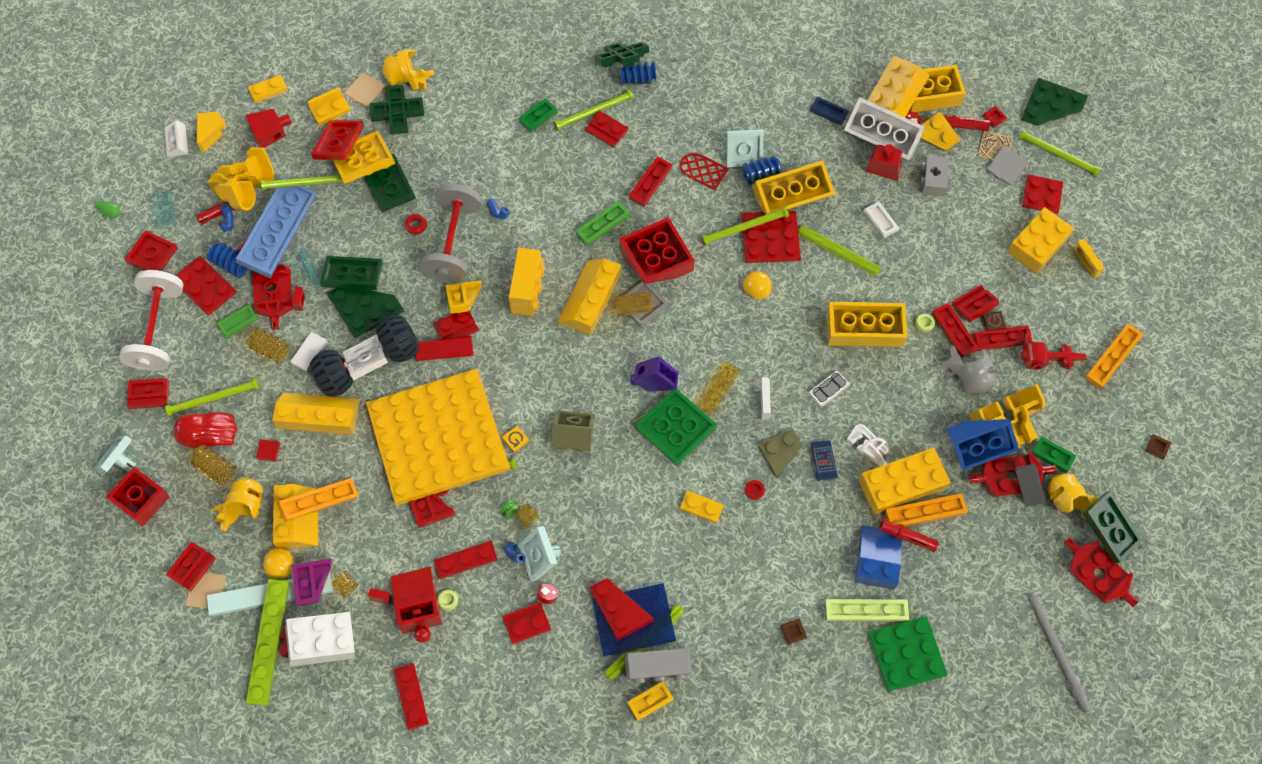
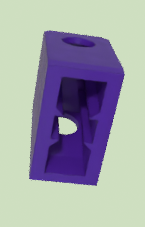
(655, 375)

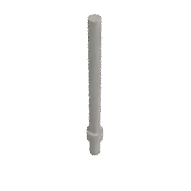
(1077, 690)

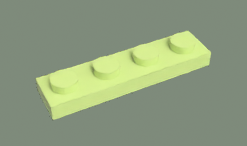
(866, 610)

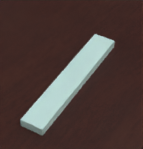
(249, 598)

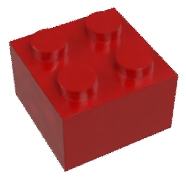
(138, 496)

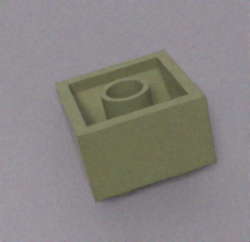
(573, 430)

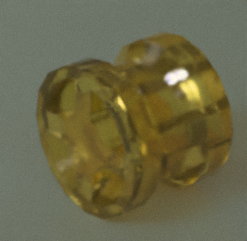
(527, 515)
(344, 584)

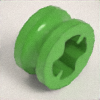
(509, 509)

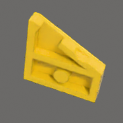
(939, 132)
(462, 295)

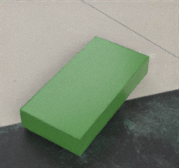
(237, 321)

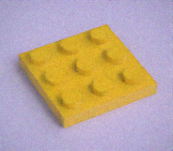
(366, 157)

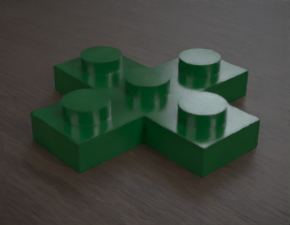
(623, 54)
(397, 109)

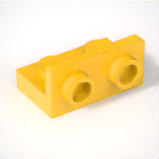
(328, 106)

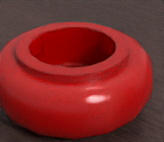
(416, 230)

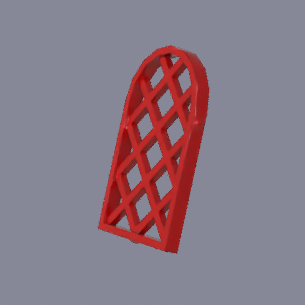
(725, 169)

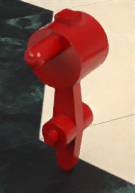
(1036, 355)

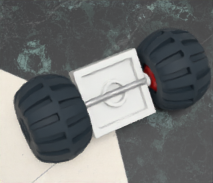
(336, 376)

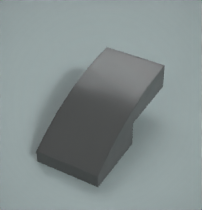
(1030, 484)

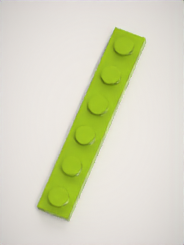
(268, 642)

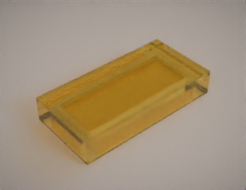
(634, 304)

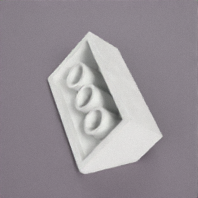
(884, 127)

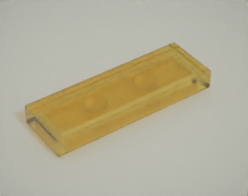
(718, 388)

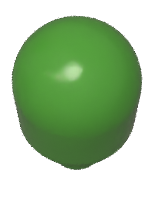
(108, 209)

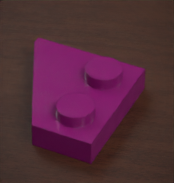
(310, 580)

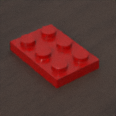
(337, 140)
(205, 286)

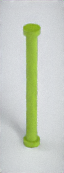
(576, 117)
(1060, 153)
(299, 182)
(746, 225)
(212, 397)

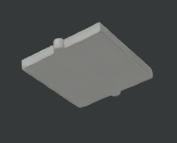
(1007, 166)

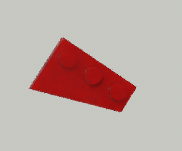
(619, 609)

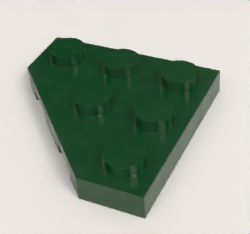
(1052, 102)
(364, 309)

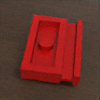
(606, 129)
(975, 303)
(456, 325)
(148, 393)
(191, 566)
(526, 623)

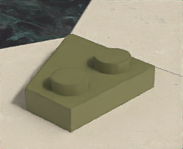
(780, 451)

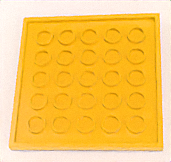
(437, 437)

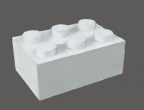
(319, 639)

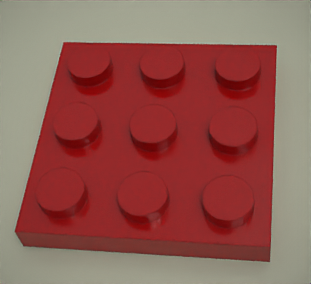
(772, 240)

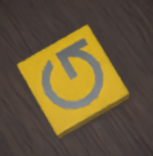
(515, 439)

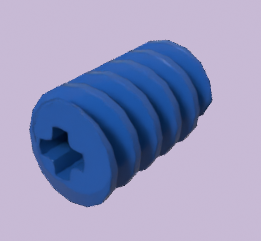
(639, 72)
(761, 169)
(225, 259)

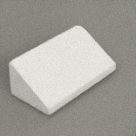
(176, 139)

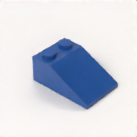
(981, 441)
(878, 559)

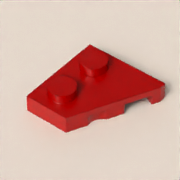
(430, 510)

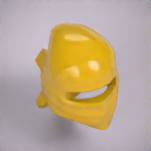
(400, 69)
(1069, 494)
(242, 499)

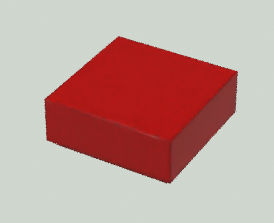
(995, 116)
(298, 298)
(268, 450)
(379, 596)

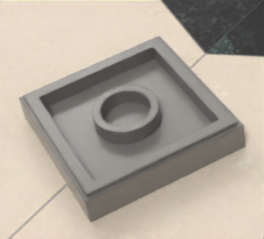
(659, 304)

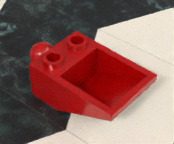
(416, 603)

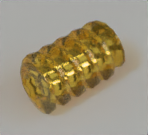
(266, 346)
(211, 465)

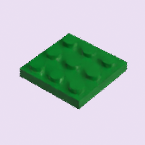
(676, 426)
(907, 654)

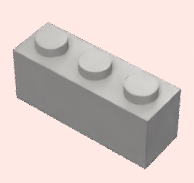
(658, 665)

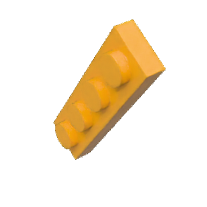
(1114, 356)
(317, 499)
(927, 510)

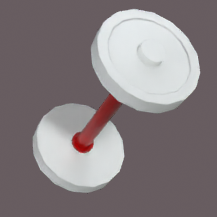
(157, 285)

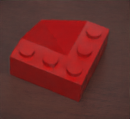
(657, 252)

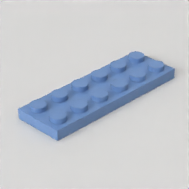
(275, 229)

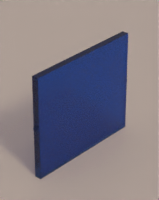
(661, 631)

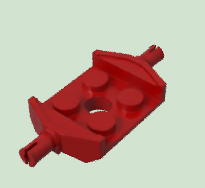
(273, 303)
(995, 471)
(1115, 580)

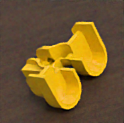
(237, 181)
(1021, 405)

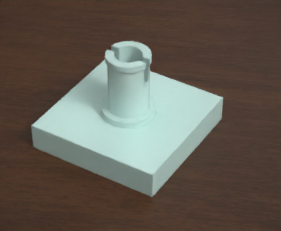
(744, 147)
(115, 455)
(538, 553)

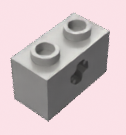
(935, 175)

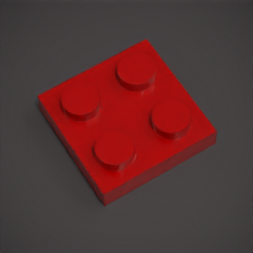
(1042, 193)
(151, 252)

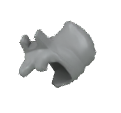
(973, 374)

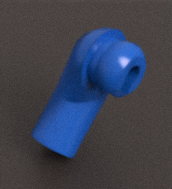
(501, 213)
(229, 217)
(511, 552)

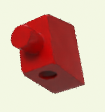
(268, 126)
(885, 162)

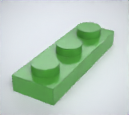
(602, 223)

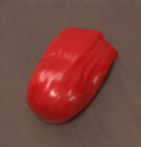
(205, 429)

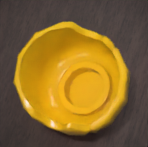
(757, 285)
(278, 564)

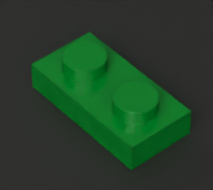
(538, 115)
(1054, 454)

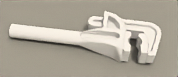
(872, 447)

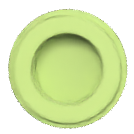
(925, 323)
(448, 600)

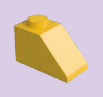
(209, 129)

